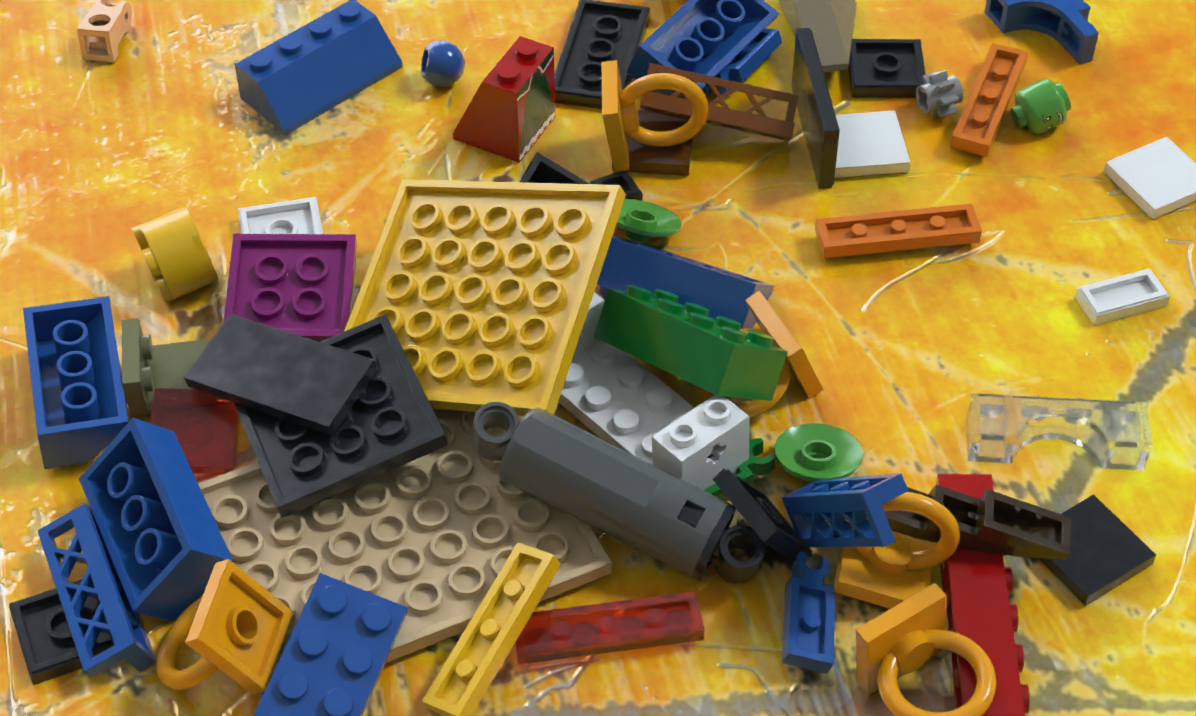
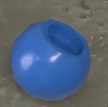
(442, 63)

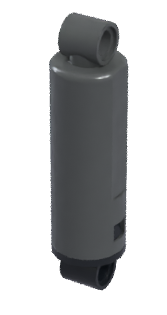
(617, 492)

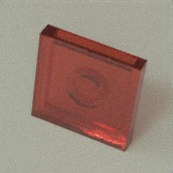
(203, 425)

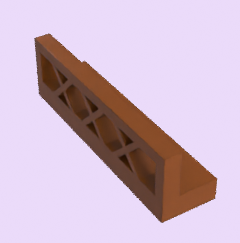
(724, 116)

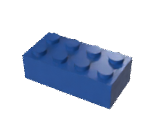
(153, 520)

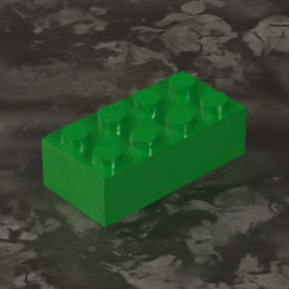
(691, 343)

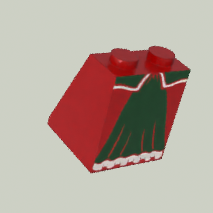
(512, 102)

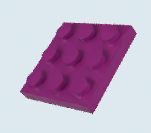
(293, 282)

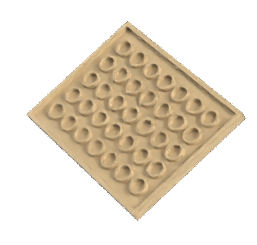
(413, 535)

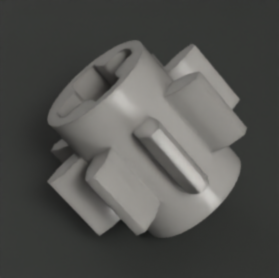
(939, 94)

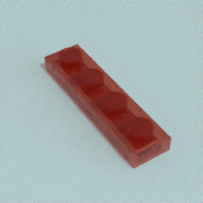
(610, 627)

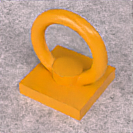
(622, 118)
(795, 362)
(903, 567)
(233, 628)
(905, 640)

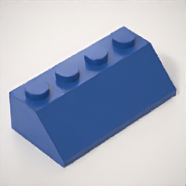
(703, 37)
(317, 66)
(693, 281)
(74, 379)

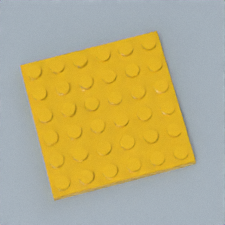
(489, 285)

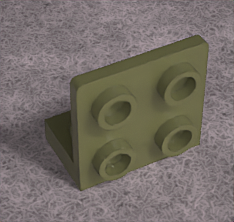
(153, 366)

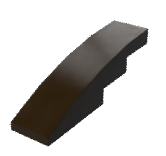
(991, 524)

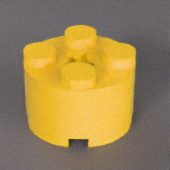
(175, 254)

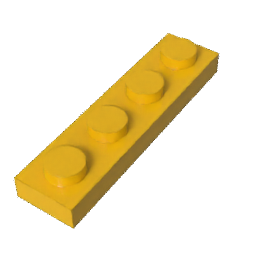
(492, 632)

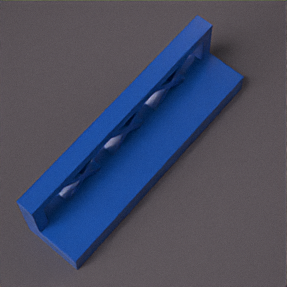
(840, 499)
(114, 607)

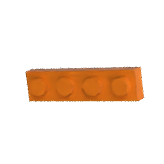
(989, 100)
(897, 230)

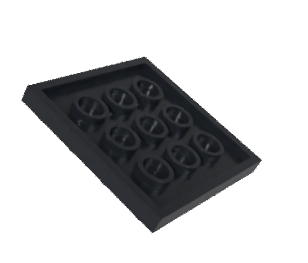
(380, 432)

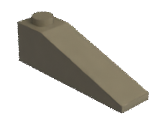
(831, 27)

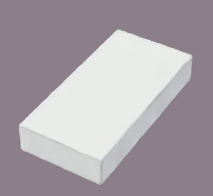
(1122, 297)

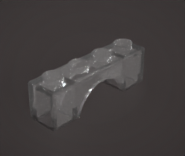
(1110, 431)

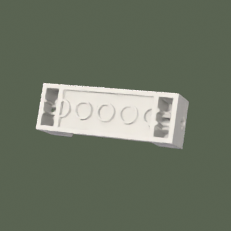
(648, 418)

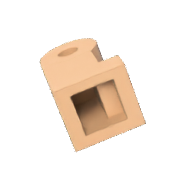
(103, 30)

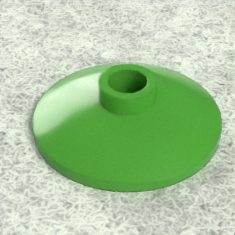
(647, 220)
(818, 452)

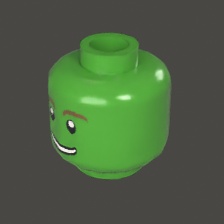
(1040, 106)

